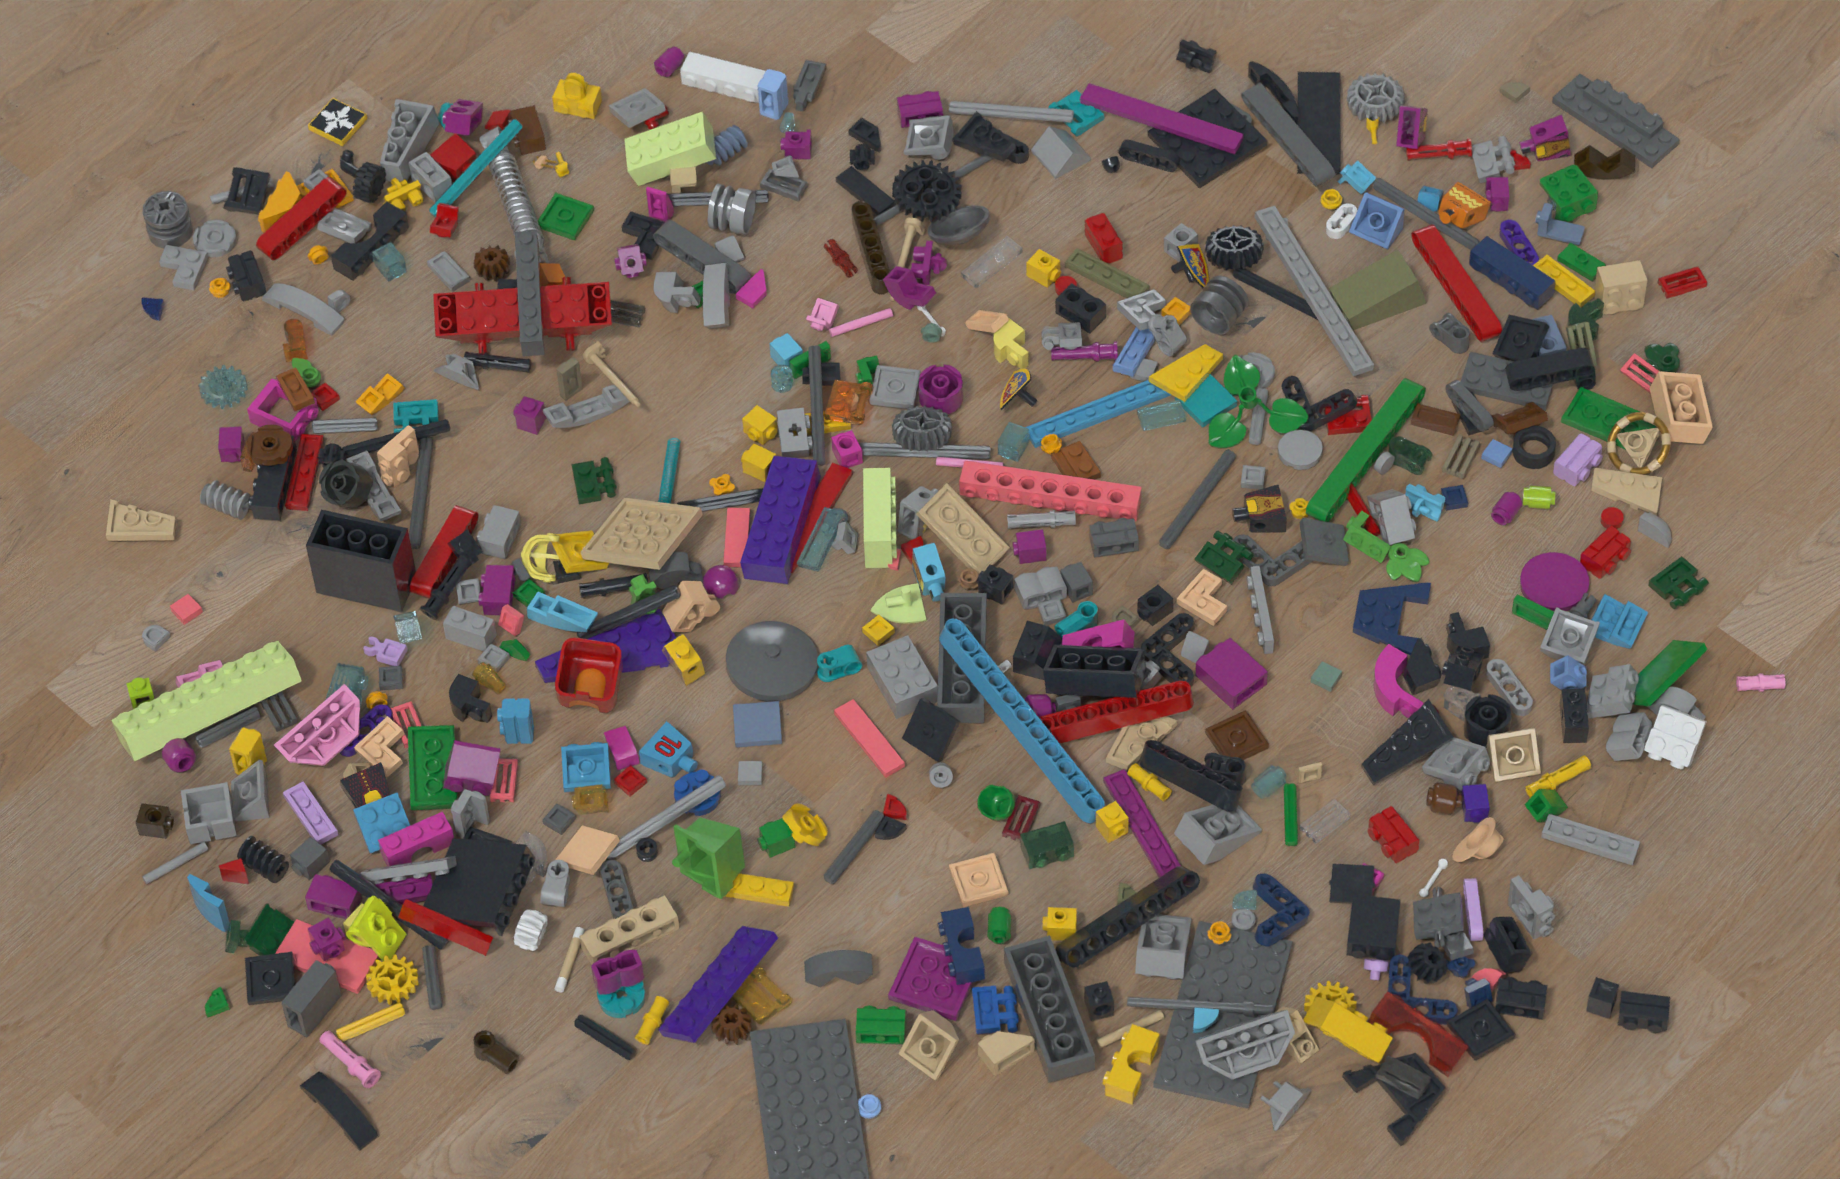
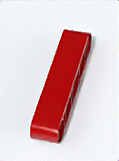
(301, 218)
(440, 556)

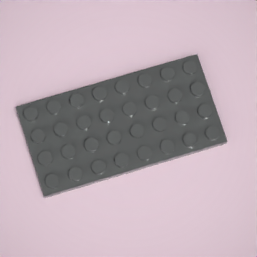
(1219, 973)
(809, 1102)

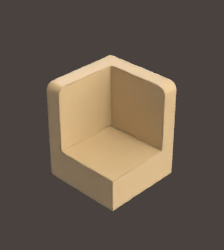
(682, 178)

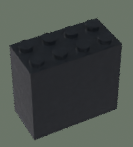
(361, 560)

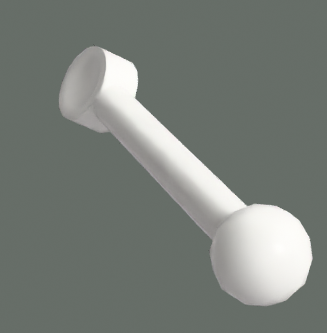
(923, 309)
(1442, 864)

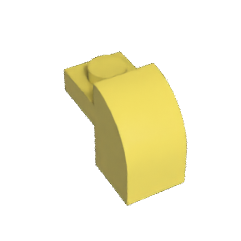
(1008, 345)

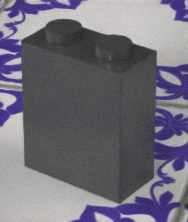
(311, 998)

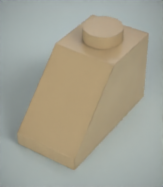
(1004, 1050)

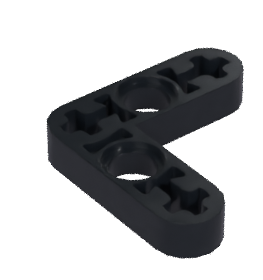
(1317, 408)
(1162, 650)

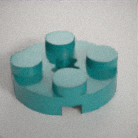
(625, 1005)

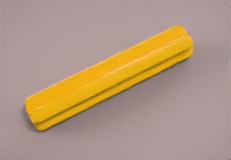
(370, 1022)

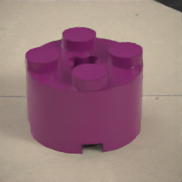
(941, 388)

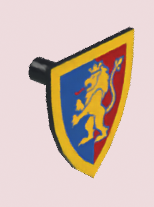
(1193, 264)
(1017, 386)

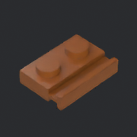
(1076, 462)

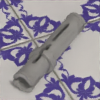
(1041, 519)

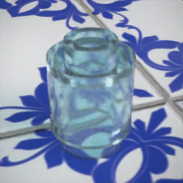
(1268, 781)

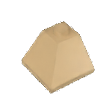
(930, 1043)

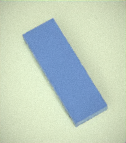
(1134, 352)

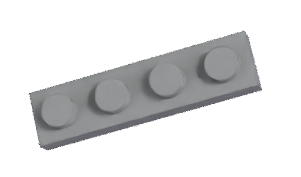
(1261, 617)
(1590, 839)
(418, 869)

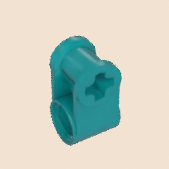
(840, 662)

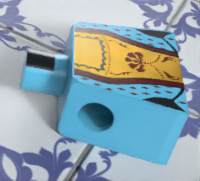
(928, 571)

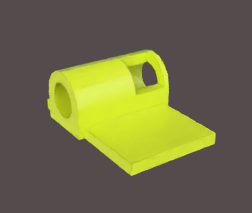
(377, 928)

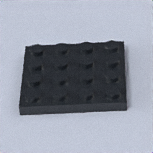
(1203, 162)

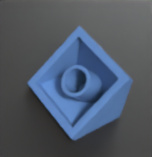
(1378, 221)

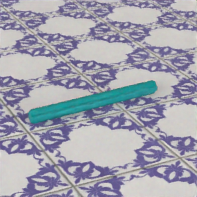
(478, 165)

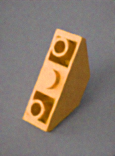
(279, 202)

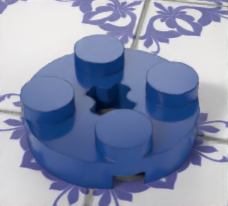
(690, 783)

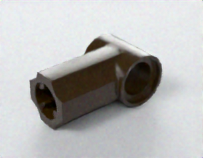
(495, 1053)

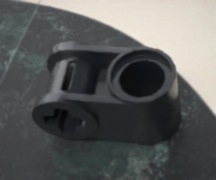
(1226, 766)

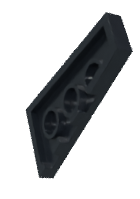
(1413, 740)

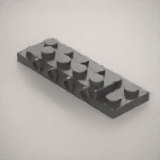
(1617, 118)

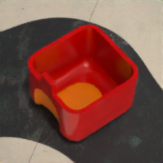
(589, 674)

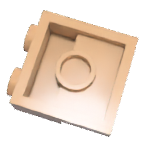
(397, 456)

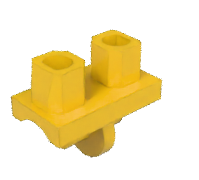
(402, 191)

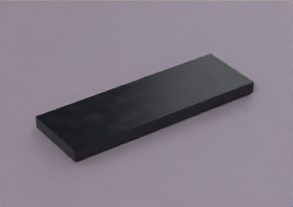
(1320, 113)

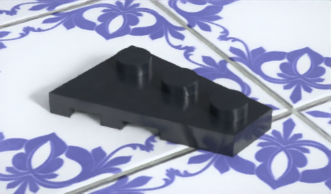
(984, 139)

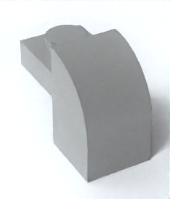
(672, 294)
(1679, 700)

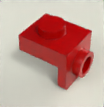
(445, 220)

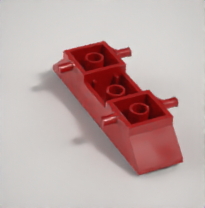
(494, 314)

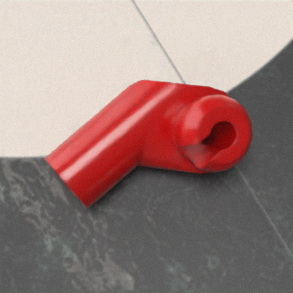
(652, 123)

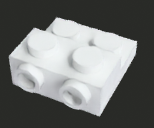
(1675, 737)

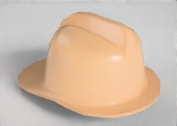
(1480, 842)

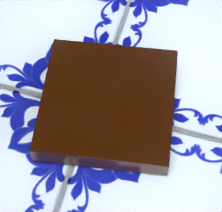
(1237, 737)

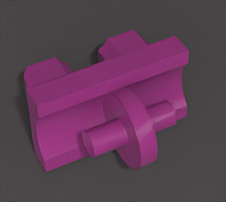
(925, 254)

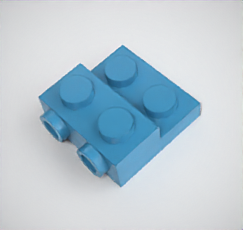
(585, 765)

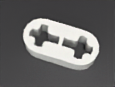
(1338, 219)

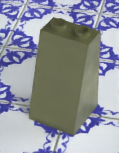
(1378, 292)

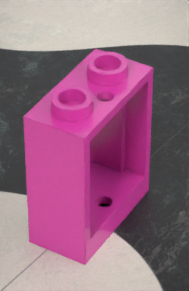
(265, 401)

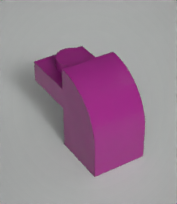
(906, 290)

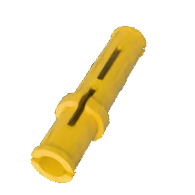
(1563, 774)

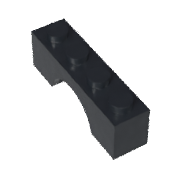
(354, 258)

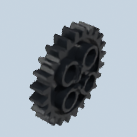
(926, 190)

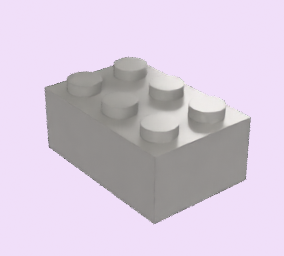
(901, 676)

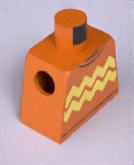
(1463, 206)

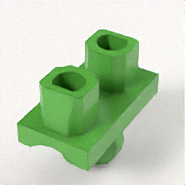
(641, 589)

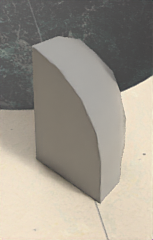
(1655, 529)

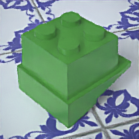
(710, 855)

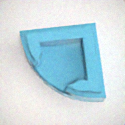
(1204, 1019)

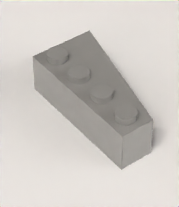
(408, 137)

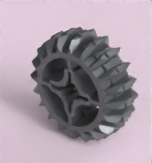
(922, 428)

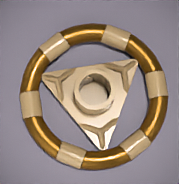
(1639, 443)

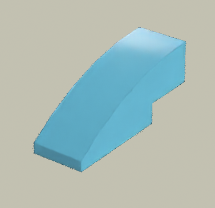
(560, 613)

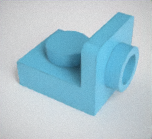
(1357, 176)

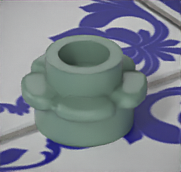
(931, 333)

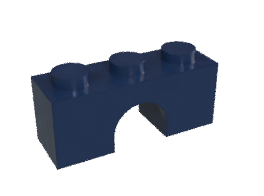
(965, 963)

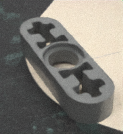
(1469, 405)
(609, 884)

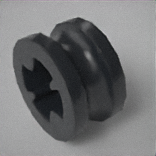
(653, 852)

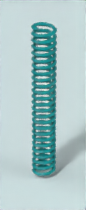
(667, 493)

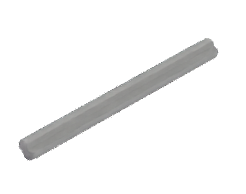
(1011, 111)
(668, 815)

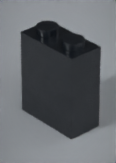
(1373, 927)

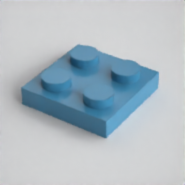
(380, 819)

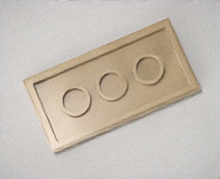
(962, 529)

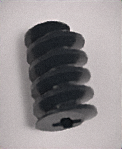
(263, 859)

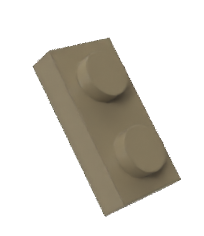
(569, 378)

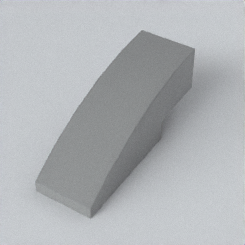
(716, 296)

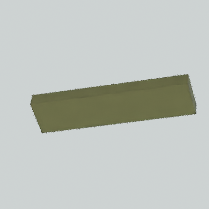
(1105, 274)

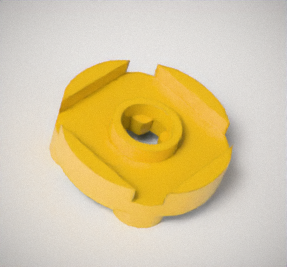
(804, 825)

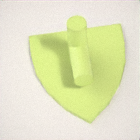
(901, 605)

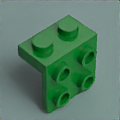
(1570, 192)

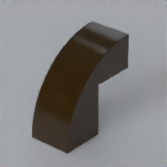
(1599, 166)

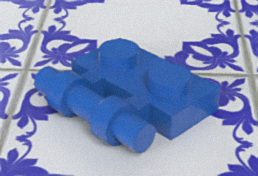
(987, 1012)

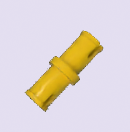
(1149, 782)
(652, 1020)

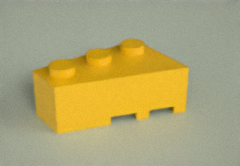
(1348, 1028)

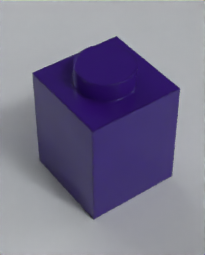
(1475, 803)

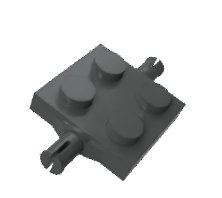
(1438, 916)

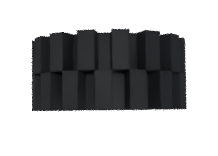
(369, 182)

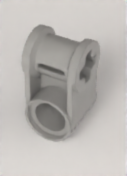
(1167, 333)
(556, 884)

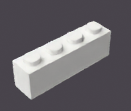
(721, 77)

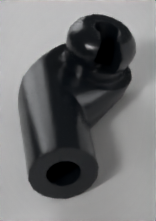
(346, 163)

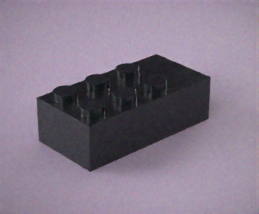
(1094, 671)

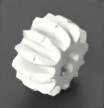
(530, 930)

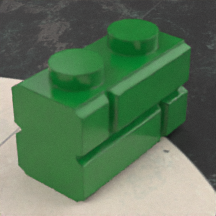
(880, 1025)

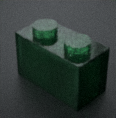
(1047, 845)

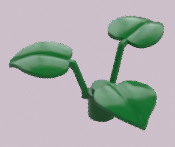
(1241, 380)

